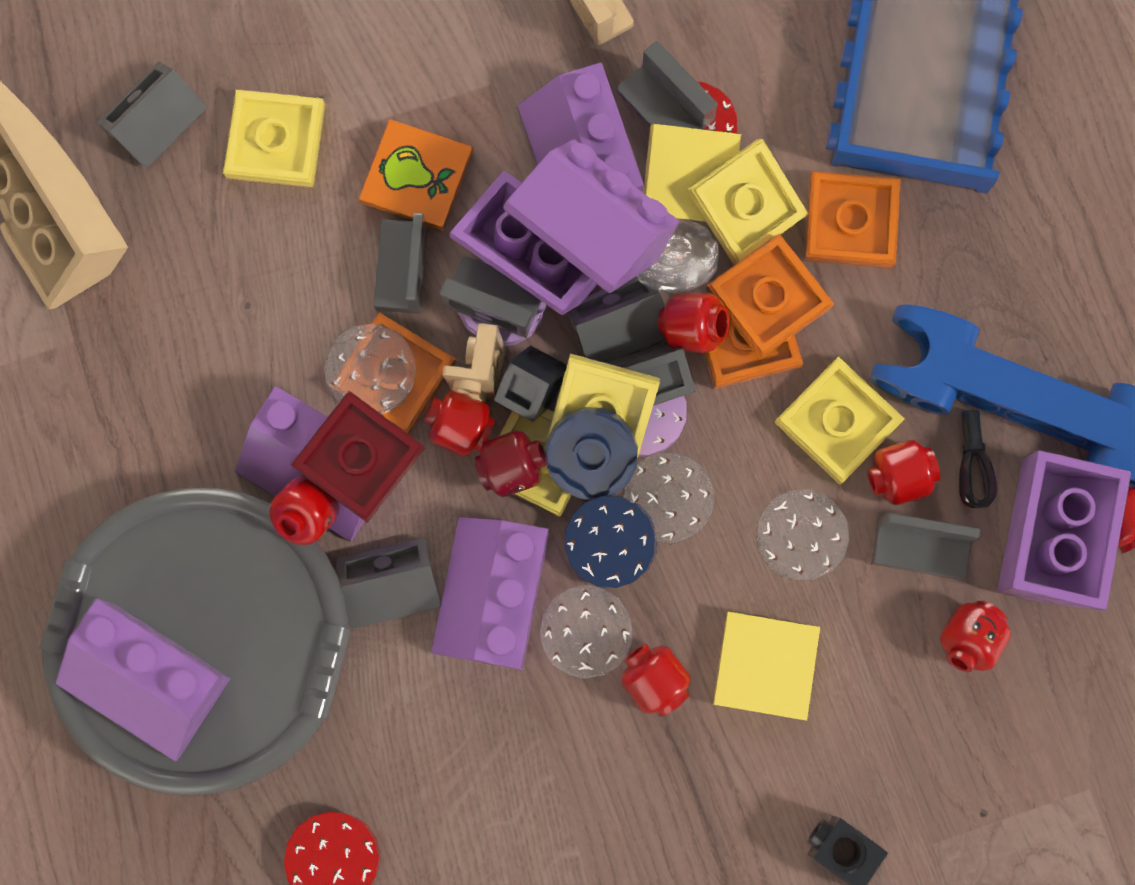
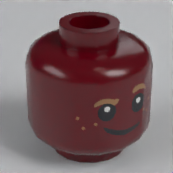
(510, 463)

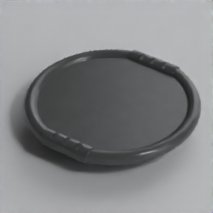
(234, 595)

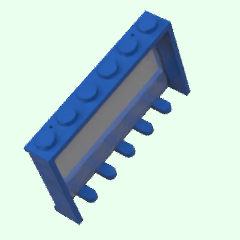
(925, 89)

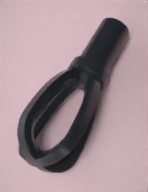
(972, 447)

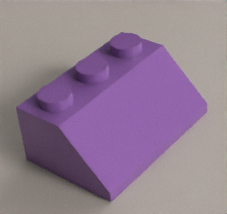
(582, 109)
(592, 215)
(519, 252)
(275, 441)
(1064, 531)
(490, 592)
(139, 678)

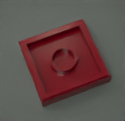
(358, 456)

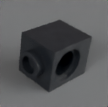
(531, 383)
(866, 857)

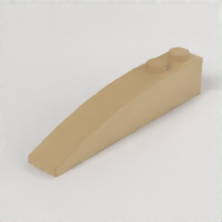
(50, 210)

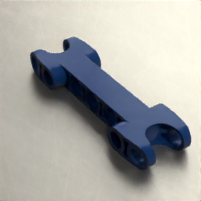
(959, 371)

